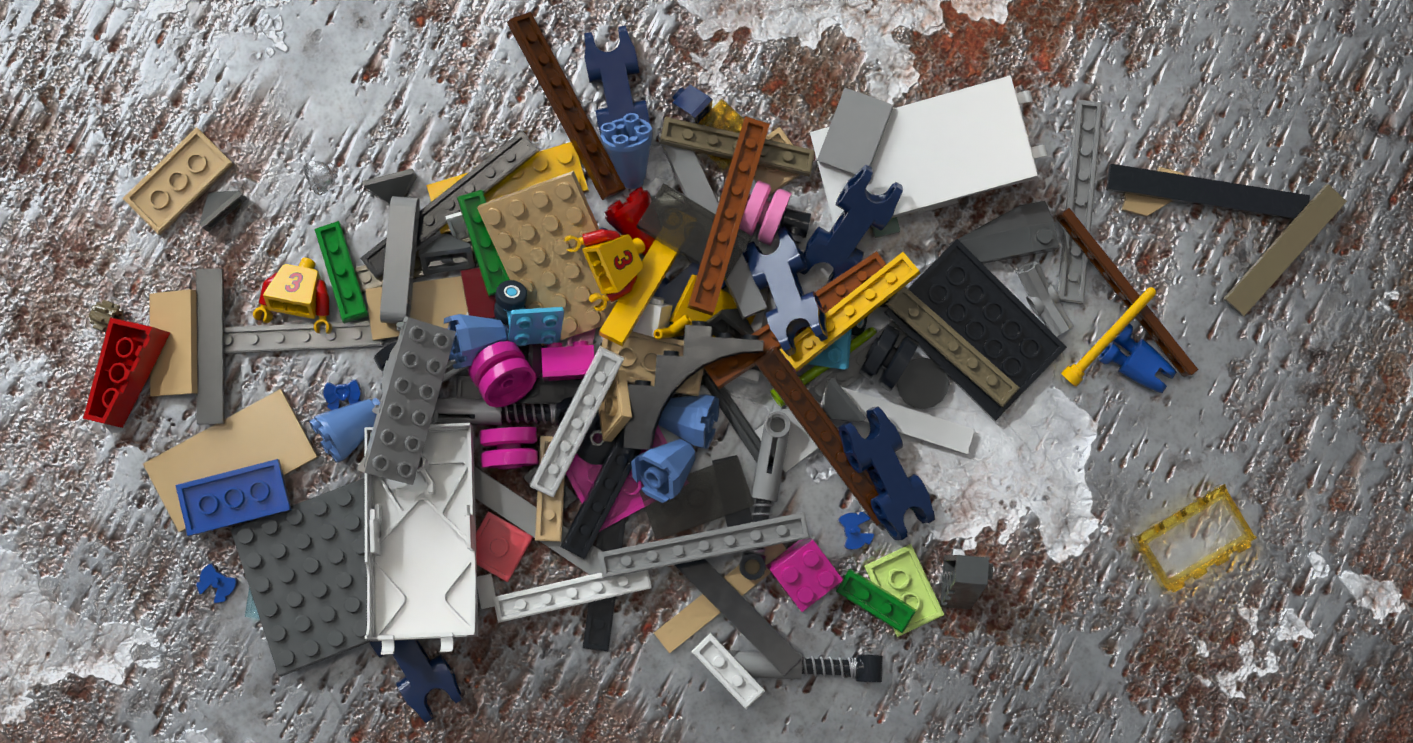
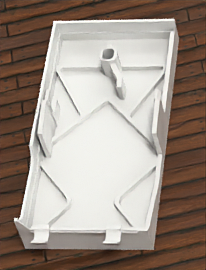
(946, 149)
(424, 545)

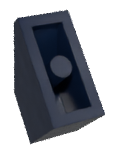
(691, 104)

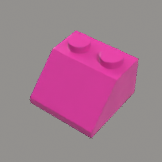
(566, 362)

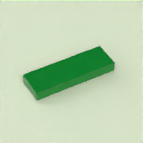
(876, 600)

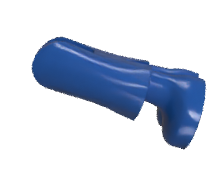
(1141, 364)

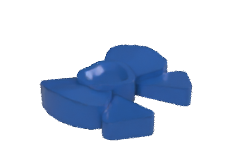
(335, 393)
(854, 538)
(224, 584)

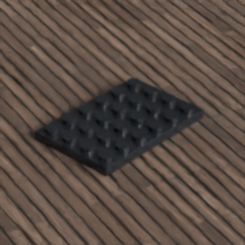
(987, 318)

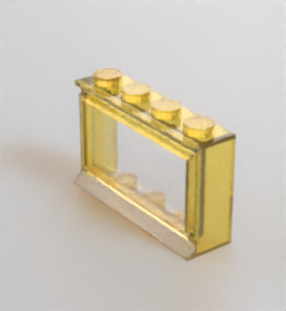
(1194, 539)

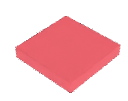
(500, 546)

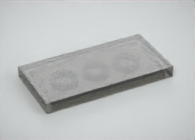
(685, 226)
(703, 498)

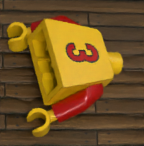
(613, 262)
(297, 293)

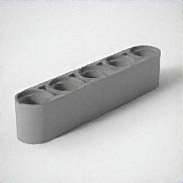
(399, 259)

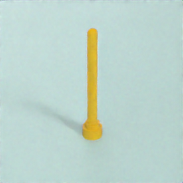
(1076, 371)

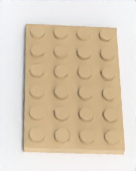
(530, 241)

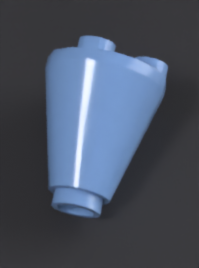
(628, 147)
(344, 427)

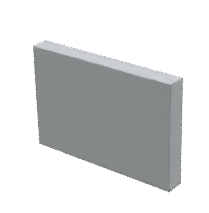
(855, 131)

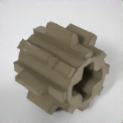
(102, 312)

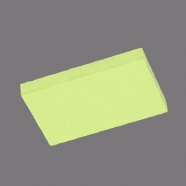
(905, 578)

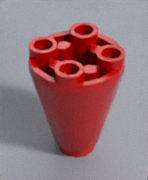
(626, 216)

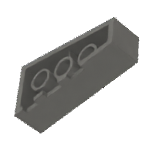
(964, 580)

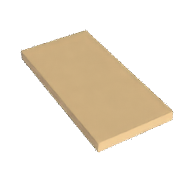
(247, 438)

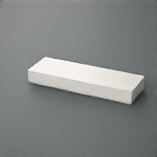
(728, 671)

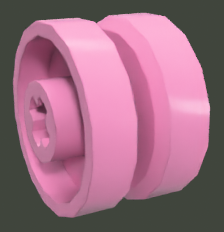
(763, 212)

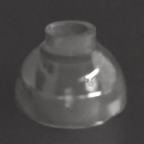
(320, 176)

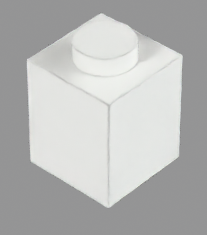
(654, 317)

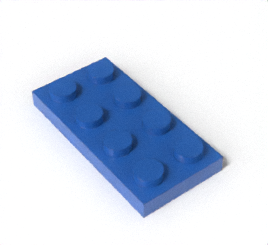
(233, 497)

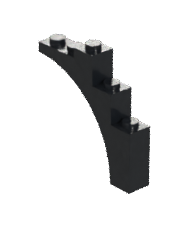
(673, 371)

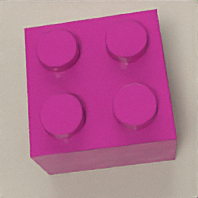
(804, 573)

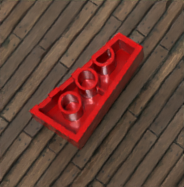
(122, 370)

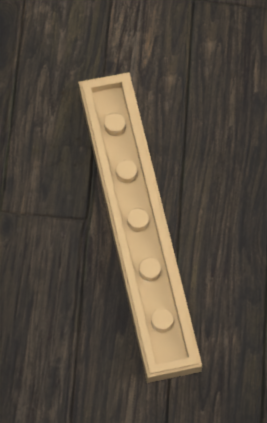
(702, 611)

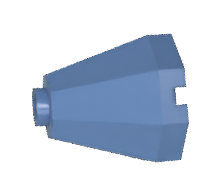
(473, 336)
(692, 418)
(664, 469)

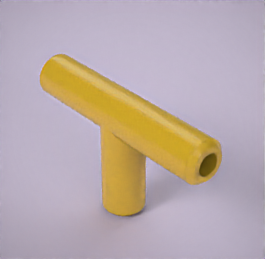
(674, 330)

